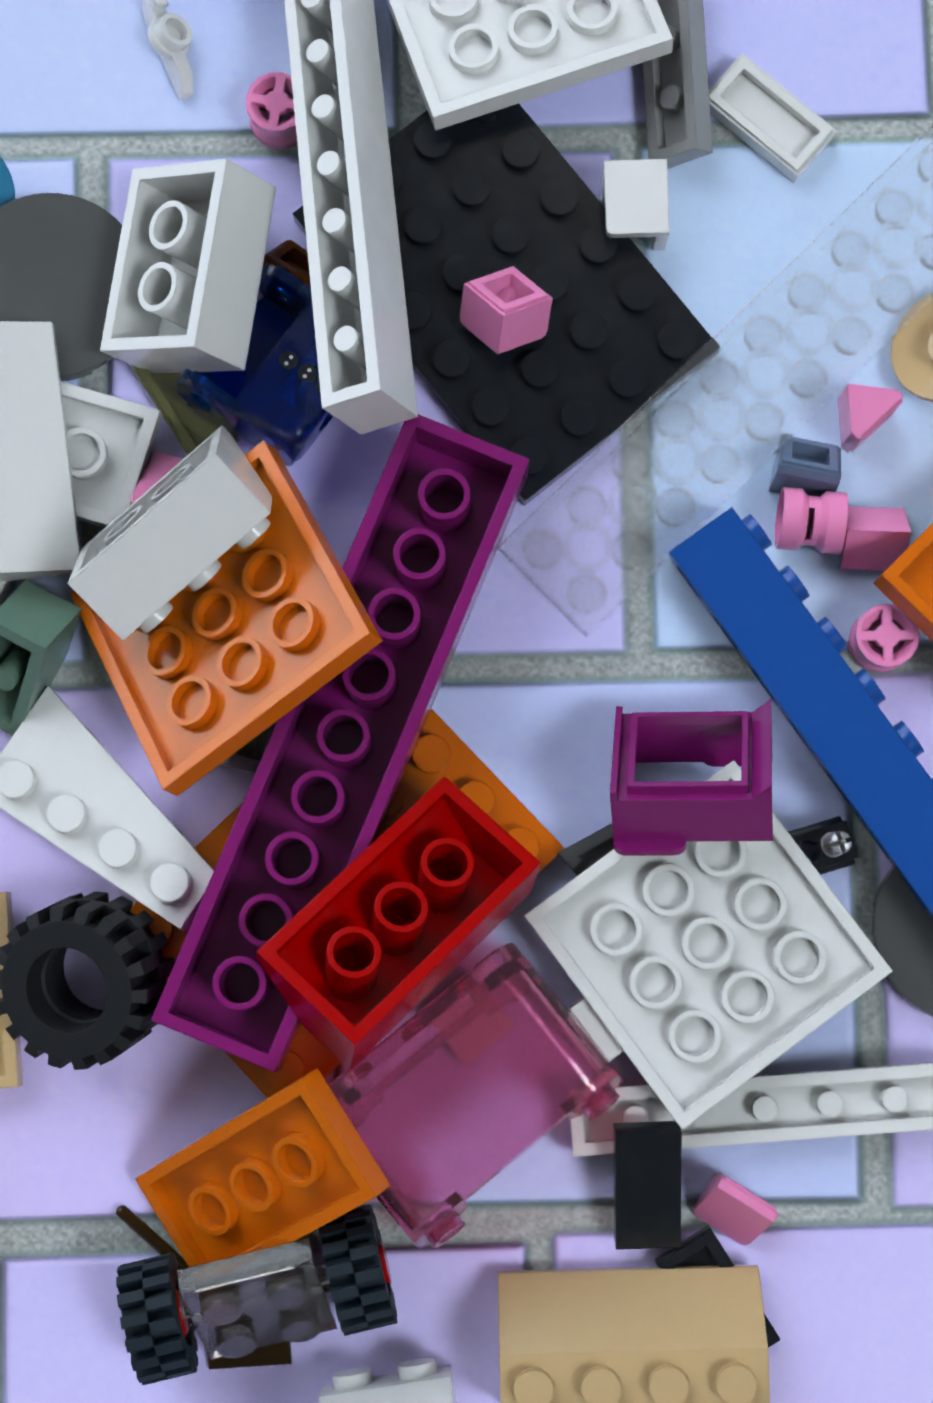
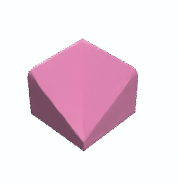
(505, 309)

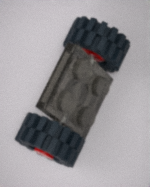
(254, 1298)

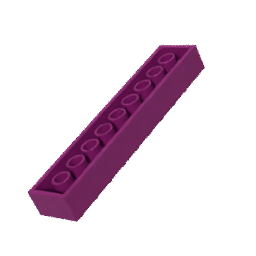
(349, 743)

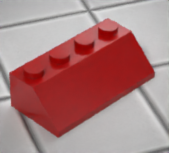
(397, 921)

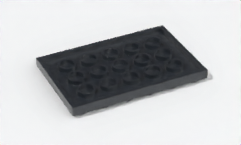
(505, 198)

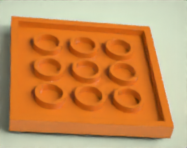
(240, 646)

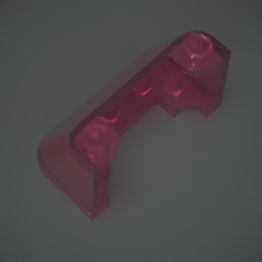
(471, 1090)

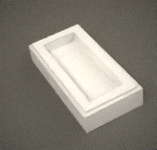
(769, 118)

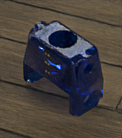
(280, 388)

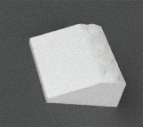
(35, 469)

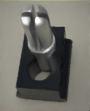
(831, 842)

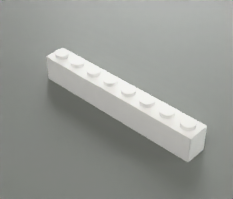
(350, 214)

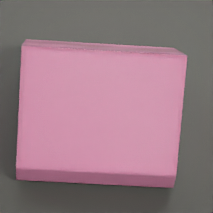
(863, 411)
(874, 538)

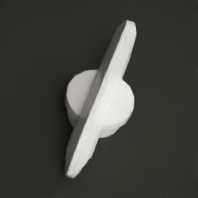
(171, 38)

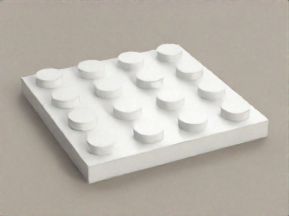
(505, 52)
(708, 958)

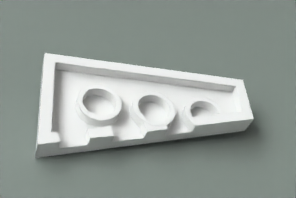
(88, 806)

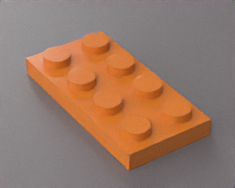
(264, 1176)

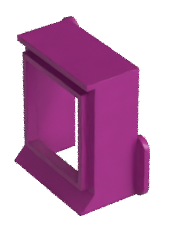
(665, 815)

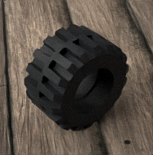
(41, 1001)

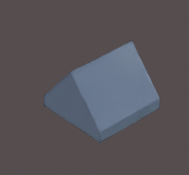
(807, 466)

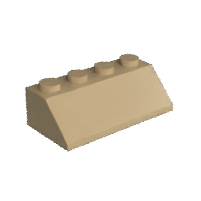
(633, 1335)

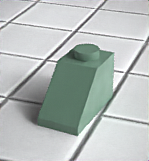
(33, 646)

